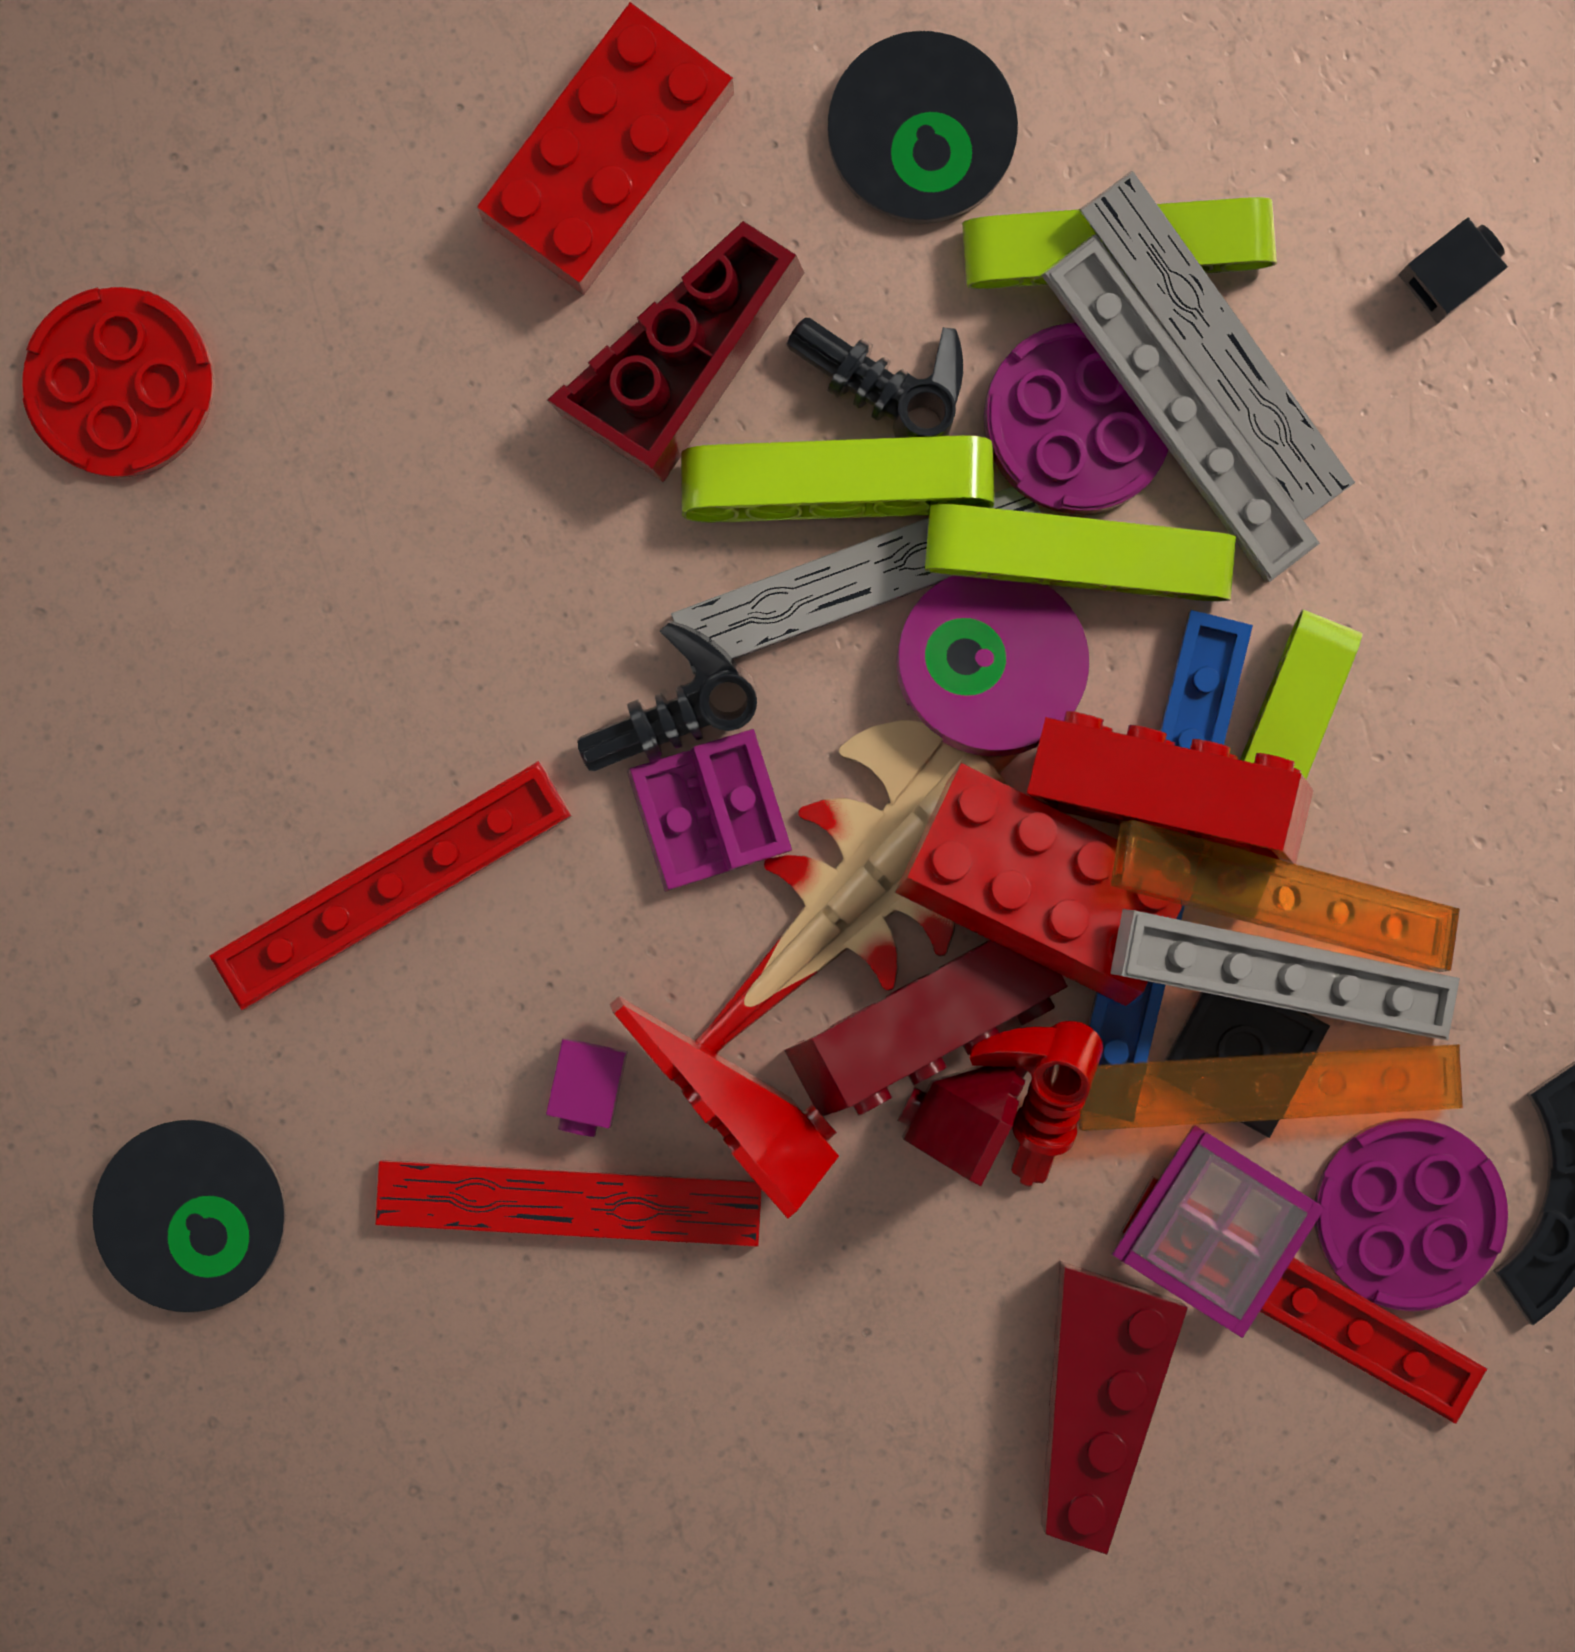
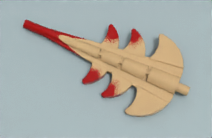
(851, 902)

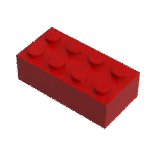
(606, 148)
(1191, 791)
(1026, 880)

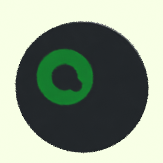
(922, 126)
(189, 1215)

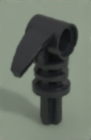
(875, 385)
(674, 718)

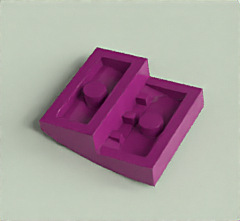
(709, 810)

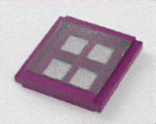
(1218, 1231)

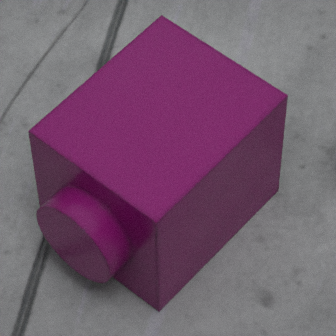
(586, 1086)

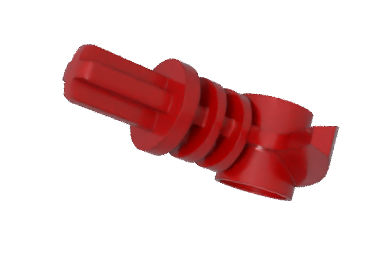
(1062, 1073)

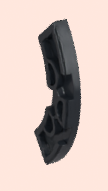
(1544, 1264)

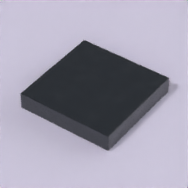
(1241, 1028)

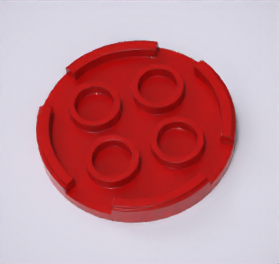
(117, 381)

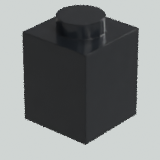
(1454, 268)

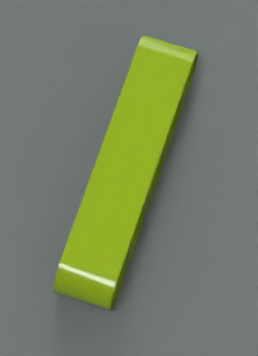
(1020, 247)
(835, 478)
(1080, 553)
(1304, 691)

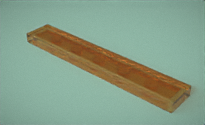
(1284, 896)
(1273, 1087)

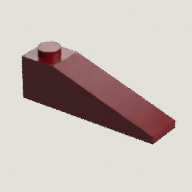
(964, 1117)

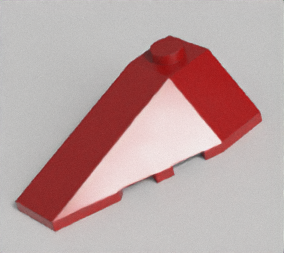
(762, 1126)

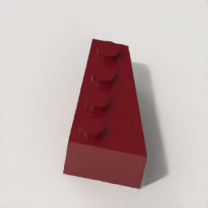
(679, 358)
(920, 1025)
(1103, 1394)

